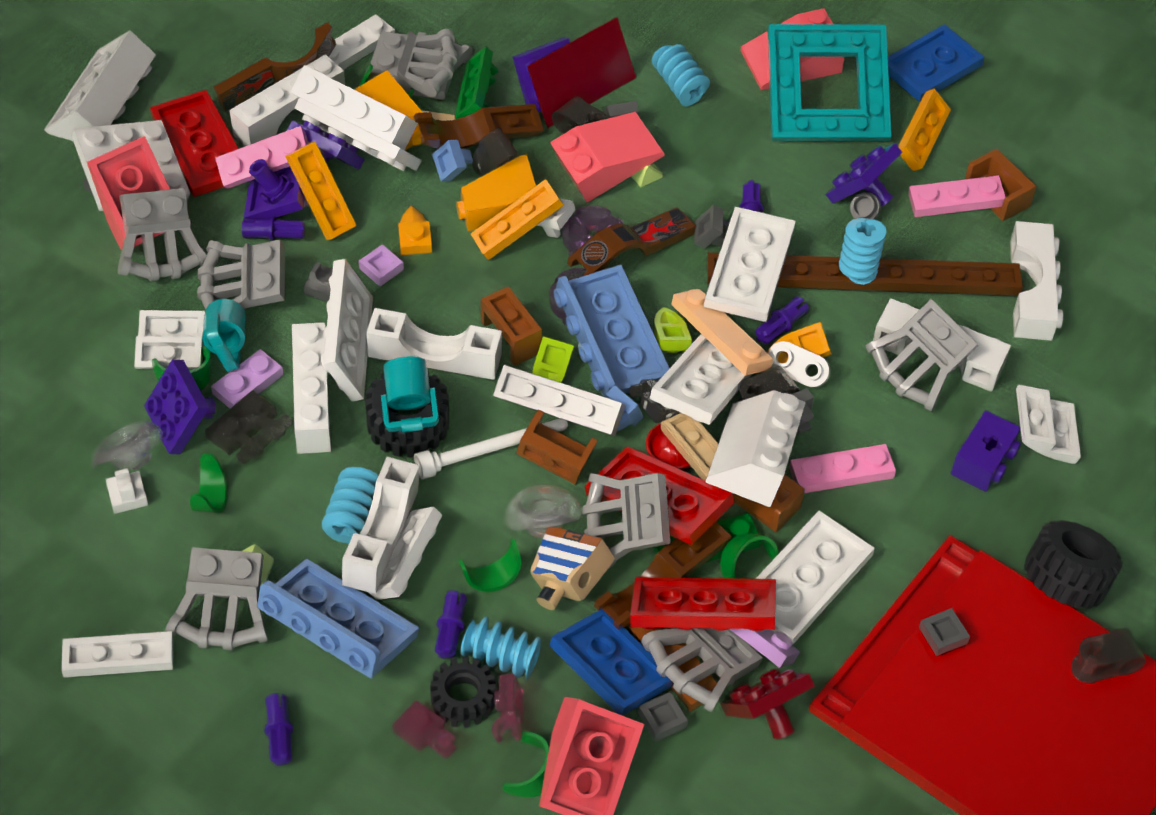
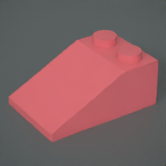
(756, 53)
(606, 153)
(121, 172)
(588, 759)

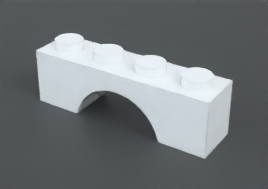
(354, 107)
(263, 113)
(1037, 309)
(469, 353)
(979, 368)
(310, 389)
(372, 548)

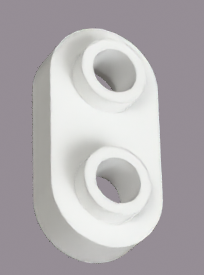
(798, 363)

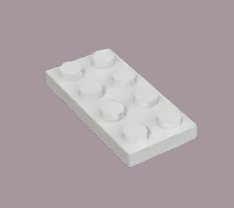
(357, 136)
(750, 264)
(346, 330)
(699, 382)
(813, 572)

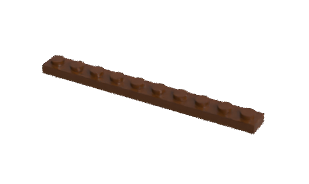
(899, 275)

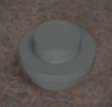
(865, 206)

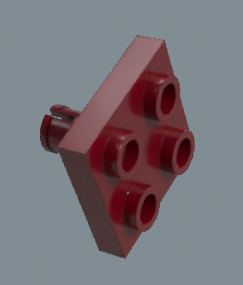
(768, 699)

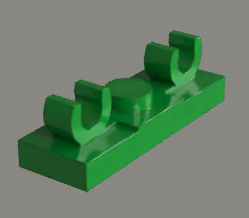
(476, 83)

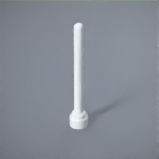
(432, 462)

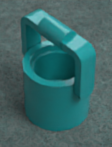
(225, 331)
(407, 390)

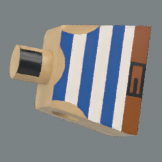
(568, 565)

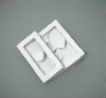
(169, 337)
(1048, 424)

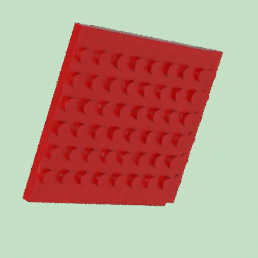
(1004, 715)

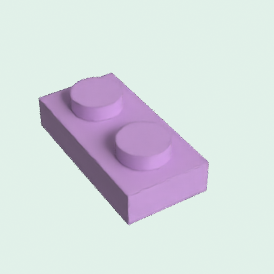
(254, 374)
(771, 644)

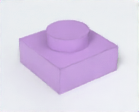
(381, 265)

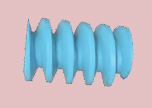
(681, 73)
(862, 249)
(349, 503)
(501, 647)

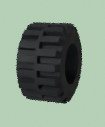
(407, 442)
(1073, 564)

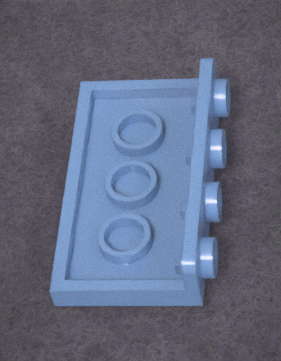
(610, 329)
(337, 617)

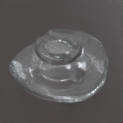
(129, 445)
(540, 508)

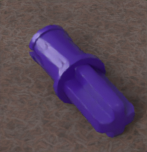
(752, 197)
(272, 228)
(781, 320)
(450, 624)
(278, 729)

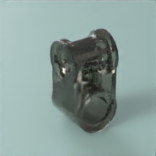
(576, 113)
(493, 152)
(770, 380)
(1107, 656)

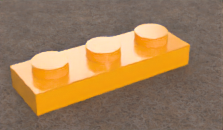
(924, 129)
(320, 190)
(517, 219)

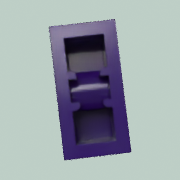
(986, 451)

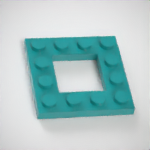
(865, 43)

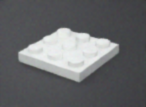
(98, 140)

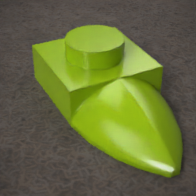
(671, 331)
(553, 359)

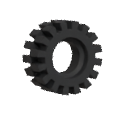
(463, 710)

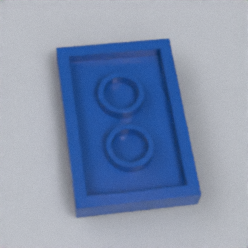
(933, 62)
(610, 662)

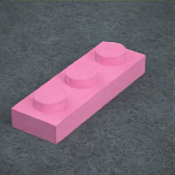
(235, 164)
(956, 196)
(843, 468)

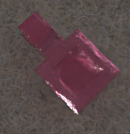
(510, 702)
(422, 728)

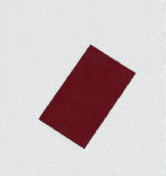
(582, 68)

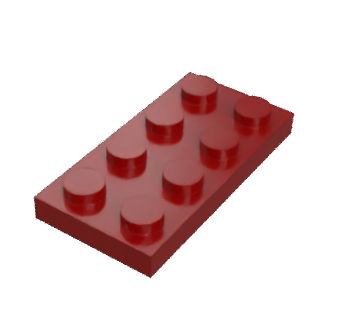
(196, 138)
(690, 500)
(704, 603)

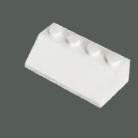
(103, 86)
(756, 446)

